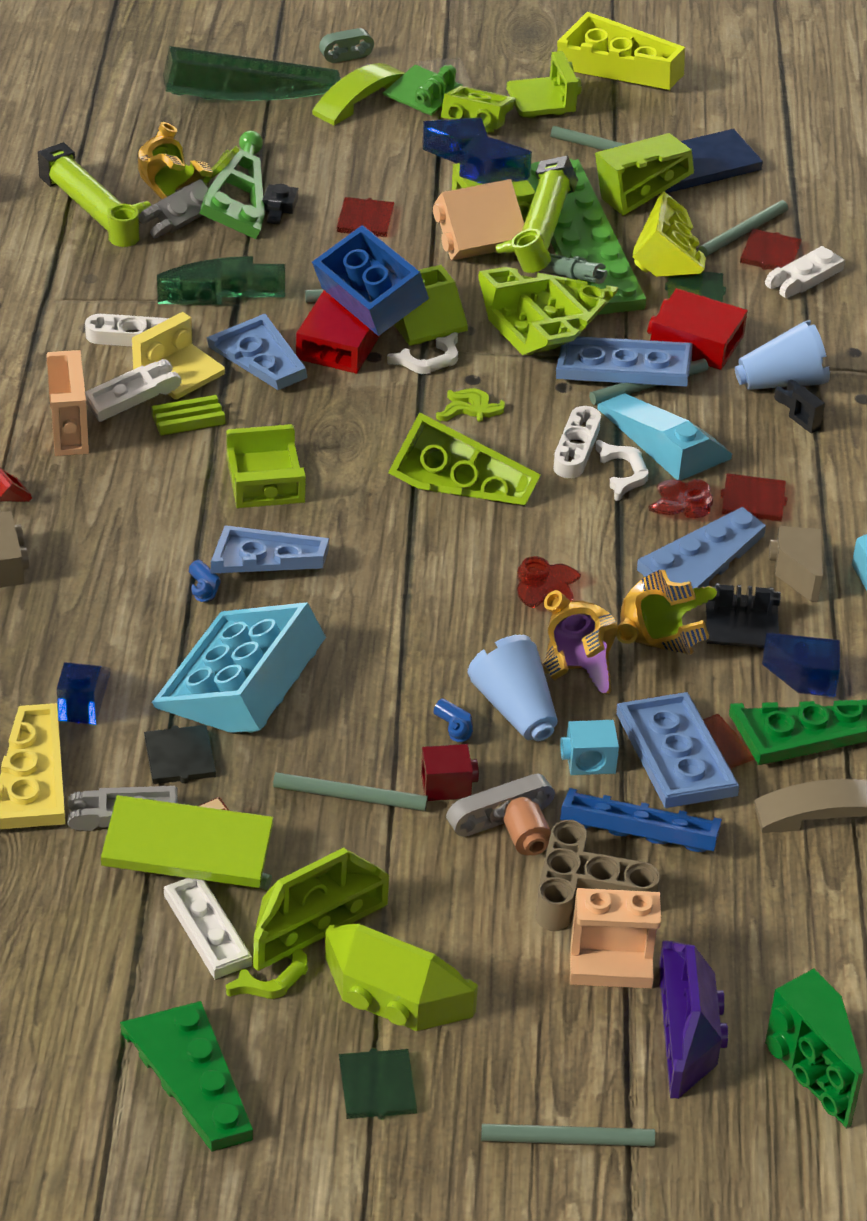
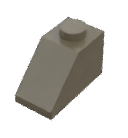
(798, 559)

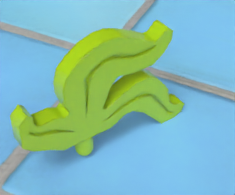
(223, 161)
(478, 406)

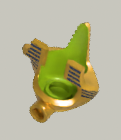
(163, 163)
(655, 611)

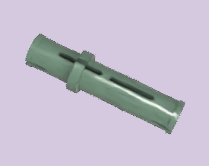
(576, 268)

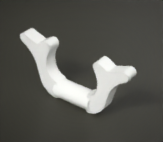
(424, 366)
(632, 455)

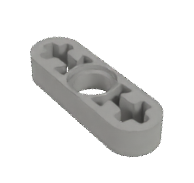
(479, 812)

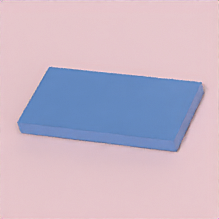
(625, 361)
(677, 750)

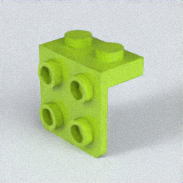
(547, 94)

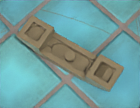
(818, 799)

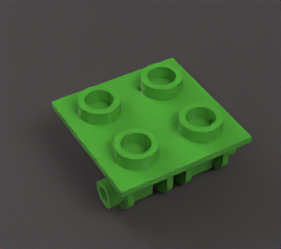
(423, 88)

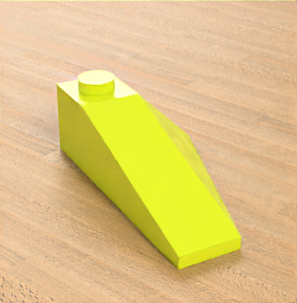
(666, 241)

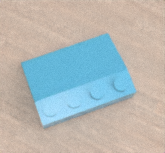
(243, 667)

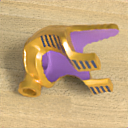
(579, 639)

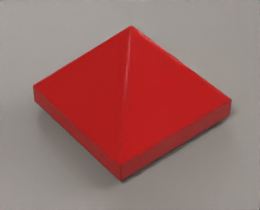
(12, 489)

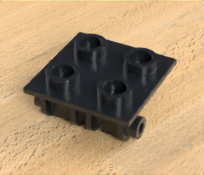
(742, 618)

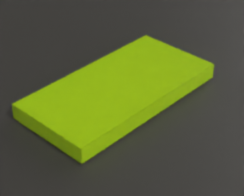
(187, 841)

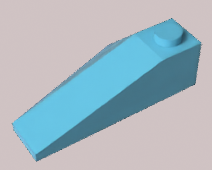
(667, 438)

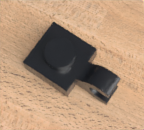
(279, 200)
(804, 406)

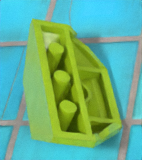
(312, 898)
(396, 979)

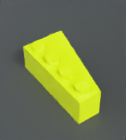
(622, 53)

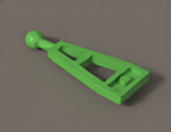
(227, 211)

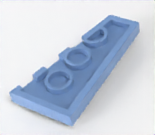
(706, 550)

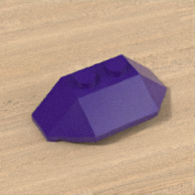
(689, 1015)

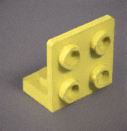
(173, 342)

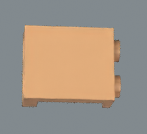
(67, 402)
(614, 938)

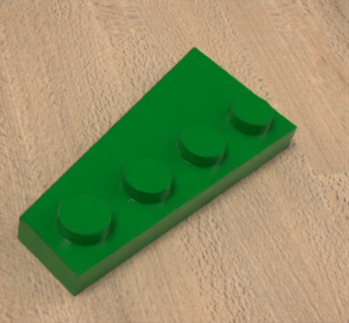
(792, 732)
(193, 1071)

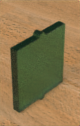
(704, 284)
(377, 1084)

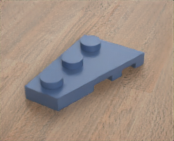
(260, 351)
(265, 550)

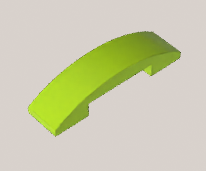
(340, 99)

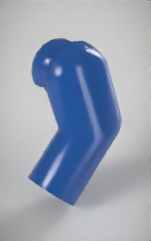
(207, 582)
(459, 720)

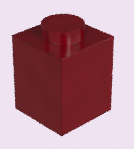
(448, 772)

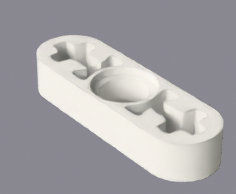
(110, 328)
(582, 451)

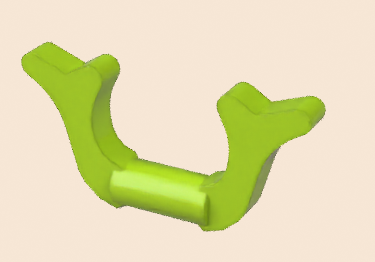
(274, 988)

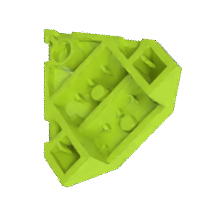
(540, 310)

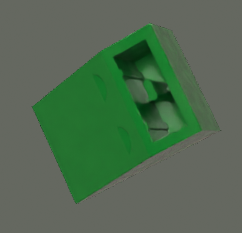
(816, 1042)

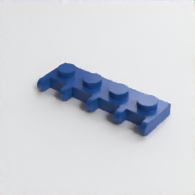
(654, 824)

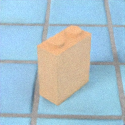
(478, 218)

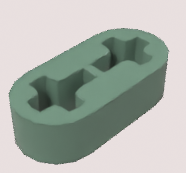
(346, 44)

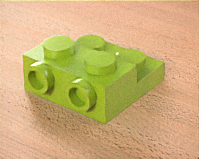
(475, 103)

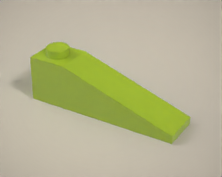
(454, 464)

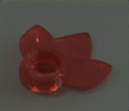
(678, 497)
(540, 578)

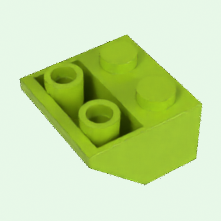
(437, 315)

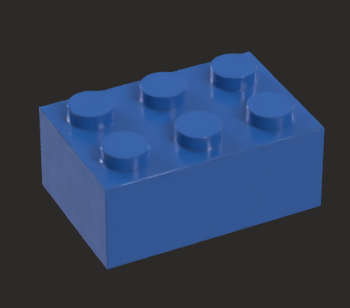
(370, 280)

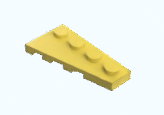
(32, 770)

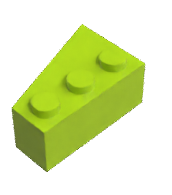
(641, 170)

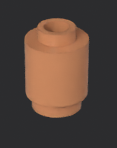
(527, 826)

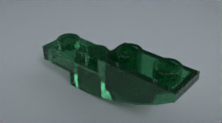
(212, 279)

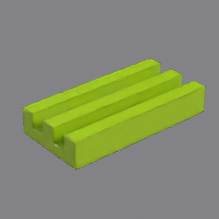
(188, 415)

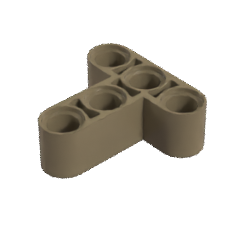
(571, 868)

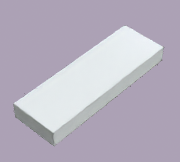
(208, 927)

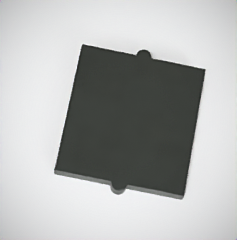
(179, 754)

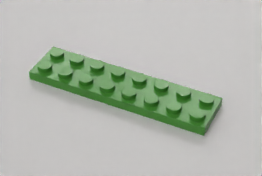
(588, 234)

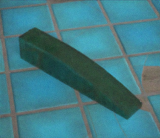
(242, 77)

